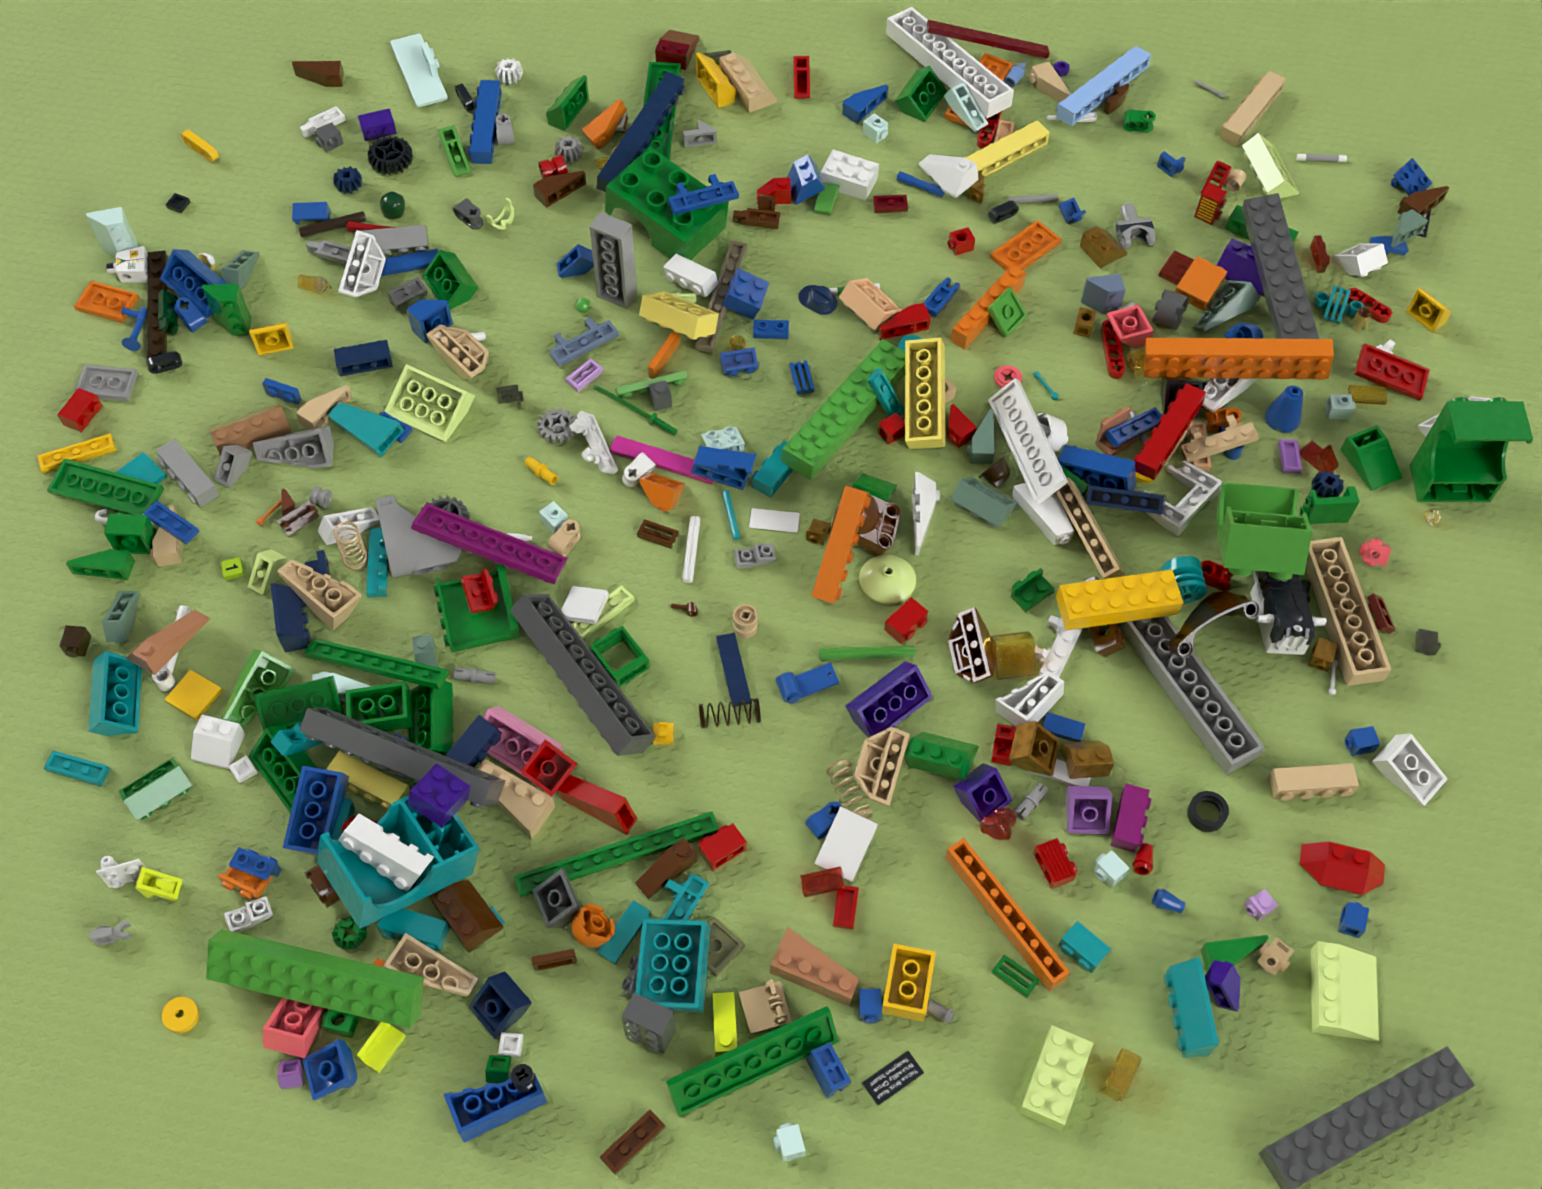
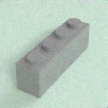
(401, 238)
(187, 473)

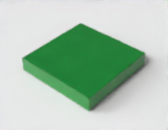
(875, 486)

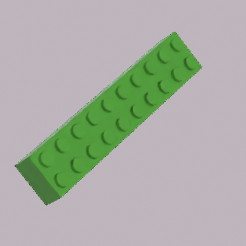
(842, 412)
(315, 978)

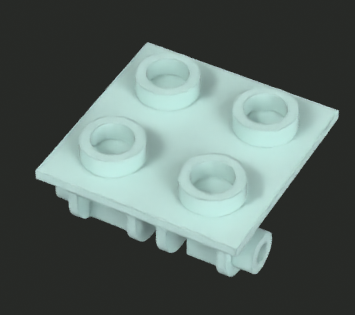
(724, 439)

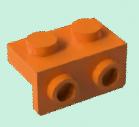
(246, 884)

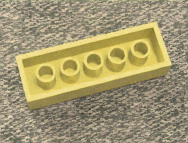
(925, 393)

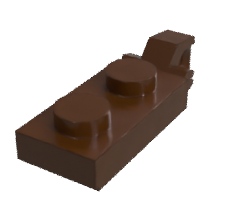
(757, 218)

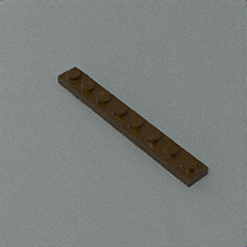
(155, 337)

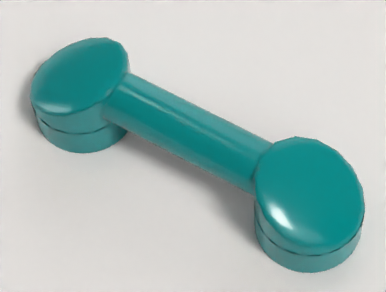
(1321, 300)

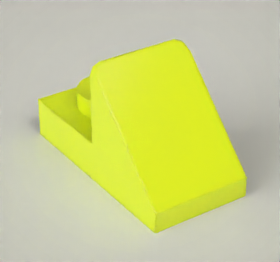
(158, 884)

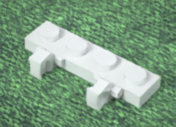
(598, 448)
(1057, 657)

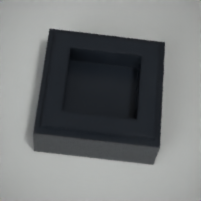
(177, 203)

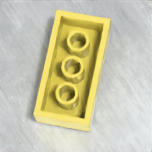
(678, 315)

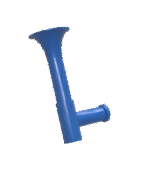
(131, 343)

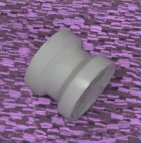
(320, 497)

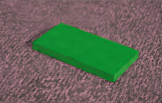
(289, 704)

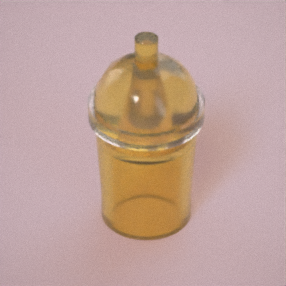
(313, 283)

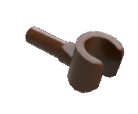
(690, 607)

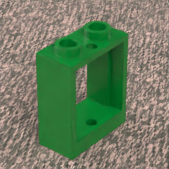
(630, 670)

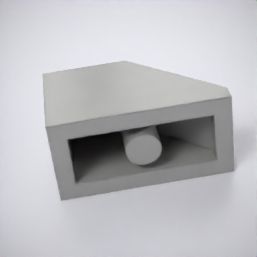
(232, 464)

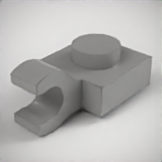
(108, 935)

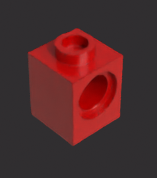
(961, 241)
(891, 428)

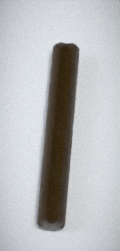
(331, 224)

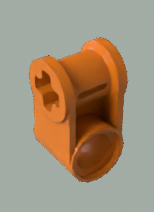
(1218, 418)

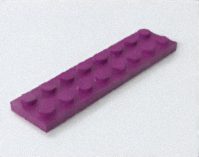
(489, 543)

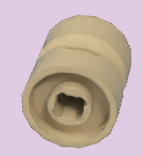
(745, 621)

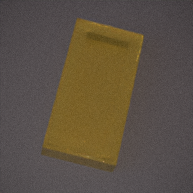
(1368, 394)

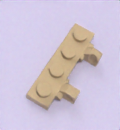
(1233, 437)

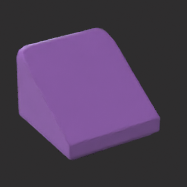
(290, 1073)

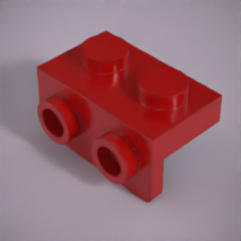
(479, 592)

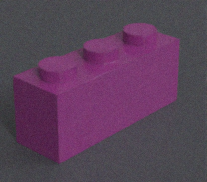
(1131, 818)

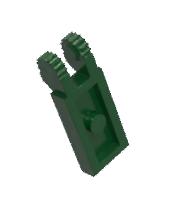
(166, 313)

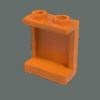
(1201, 282)

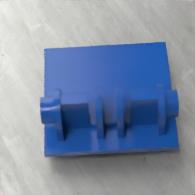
(1411, 178)

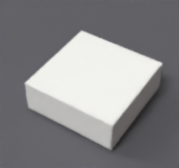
(242, 769)
(510, 1044)

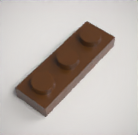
(632, 1142)

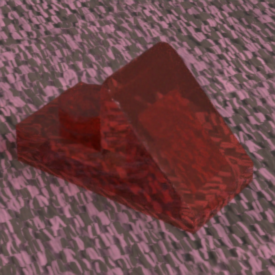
(1319, 458)

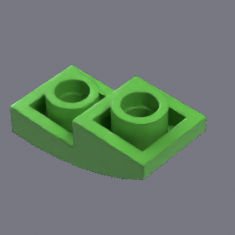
(826, 198)

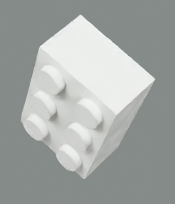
(852, 173)

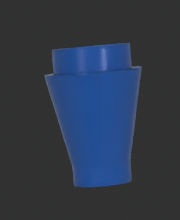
(1165, 900)

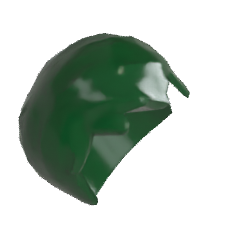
(392, 205)

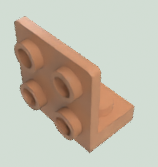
(1103, 443)

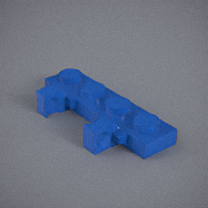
(712, 195)

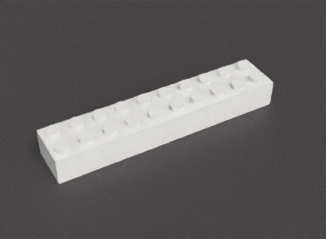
(949, 61)

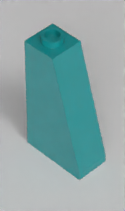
(368, 428)

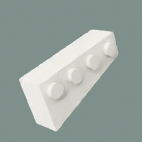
(385, 852)

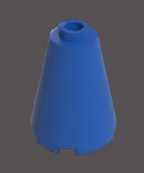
(1286, 410)

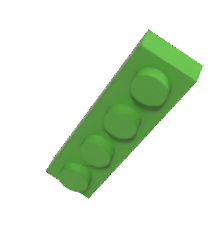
(643, 386)

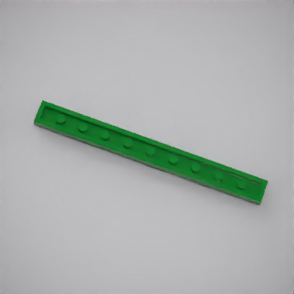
(620, 852)

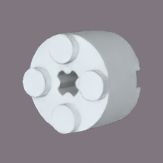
(1054, 429)

